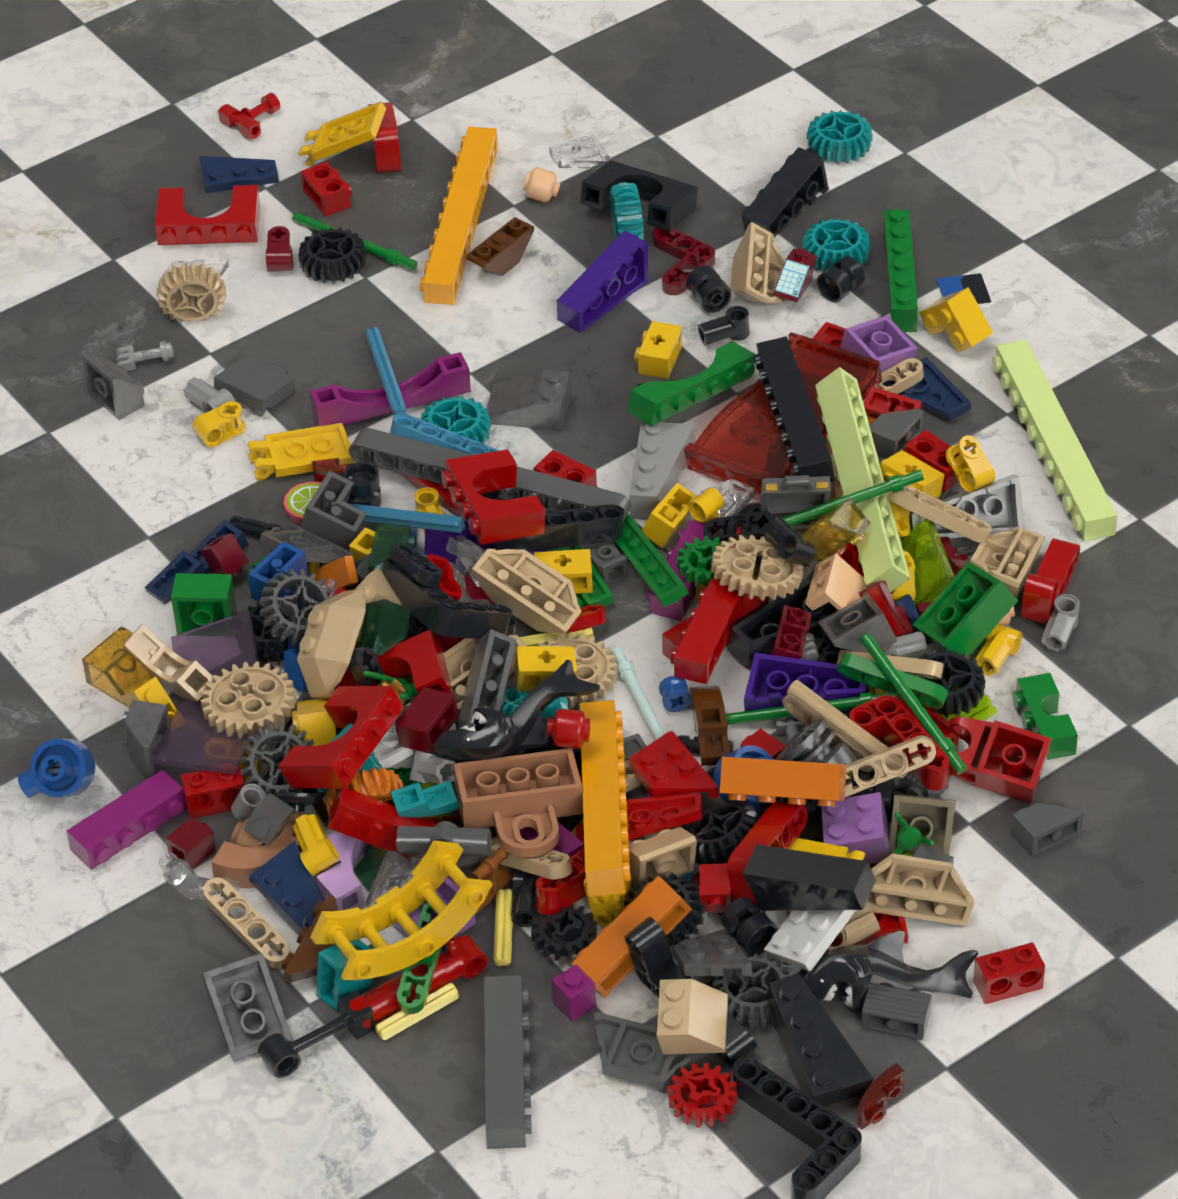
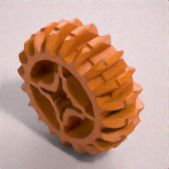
(372, 783)

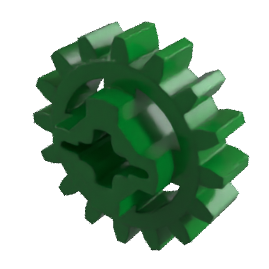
(696, 559)

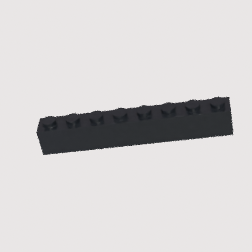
(792, 409)

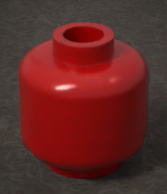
(569, 728)

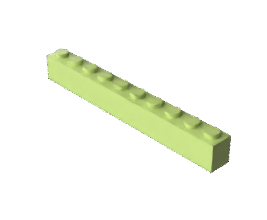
(1055, 441)
(859, 469)

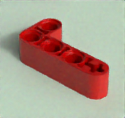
(387, 143)
(1049, 580)
(891, 720)
(775, 828)
(562, 893)

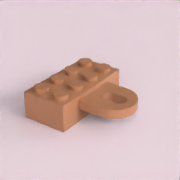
(520, 794)

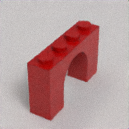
(235, 225)
(489, 518)
(417, 657)
(335, 764)

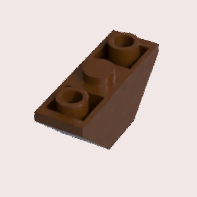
(503, 248)
(305, 959)

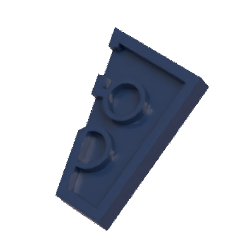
(226, 172)
(937, 393)
(288, 887)

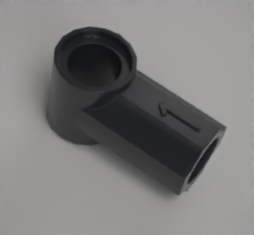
(732, 325)
(789, 542)
(524, 898)

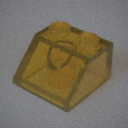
(836, 530)
(113, 667)

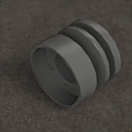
(811, 746)

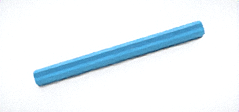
(385, 371)
(413, 518)

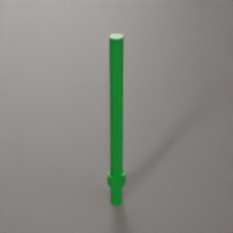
(392, 256)
(894, 484)
(913, 703)
(781, 712)

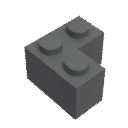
(330, 514)

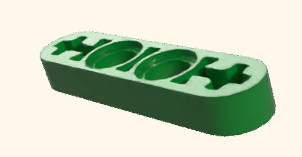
(871, 674)
(423, 983)

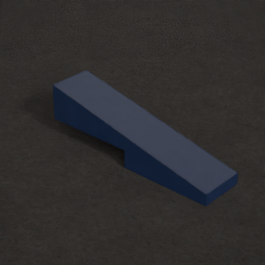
(190, 563)

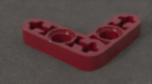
(697, 255)

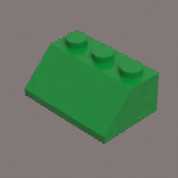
(965, 611)

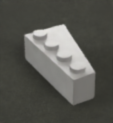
(657, 464)
(995, 503)

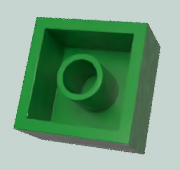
(202, 600)

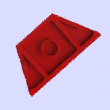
(671, 769)

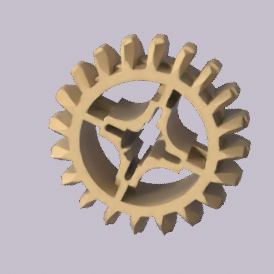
(192, 287)

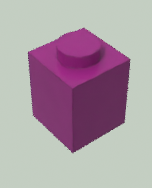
(573, 993)

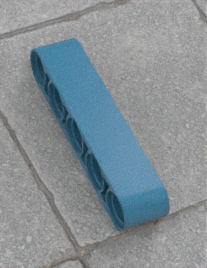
(420, 430)

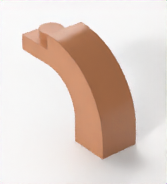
(240, 861)

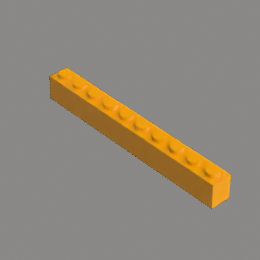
(459, 216)
(605, 801)

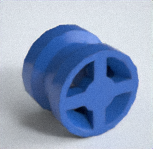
(674, 694)

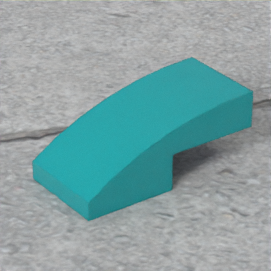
(415, 802)

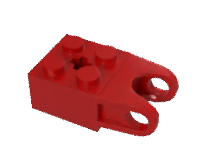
(992, 754)

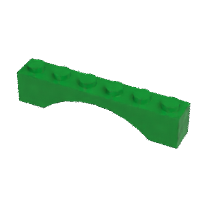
(901, 272)
(661, 400)

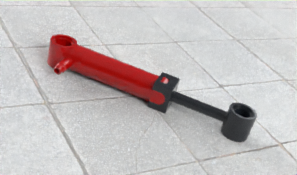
(362, 1011)

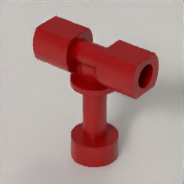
(246, 118)

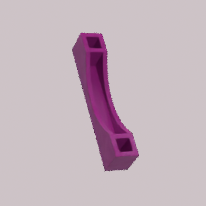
(440, 379)

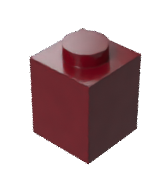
(225, 556)
(191, 842)

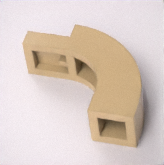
(171, 670)

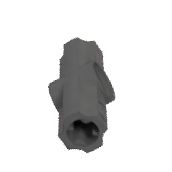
(418, 839)

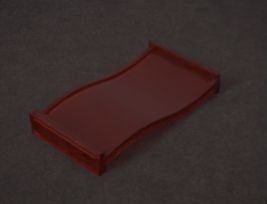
(744, 436)

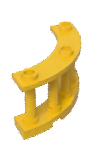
(395, 907)

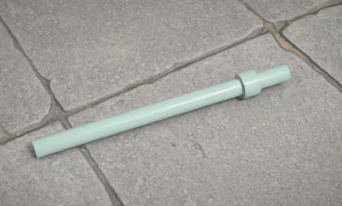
(627, 673)

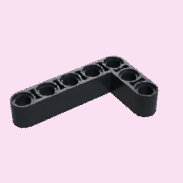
(569, 527)
(444, 614)
(655, 962)
(835, 1145)

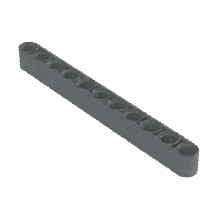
(428, 462)

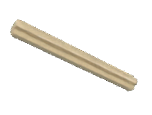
(841, 723)

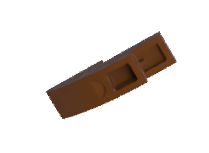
(710, 723)

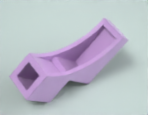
(340, 878)

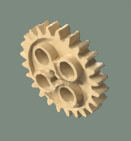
(735, 566)
(593, 664)
(248, 699)

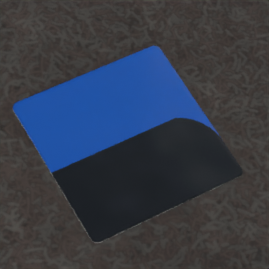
(956, 283)

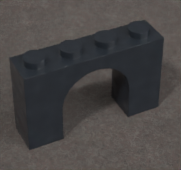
(669, 198)

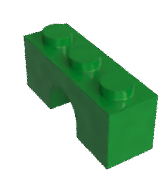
(1037, 699)

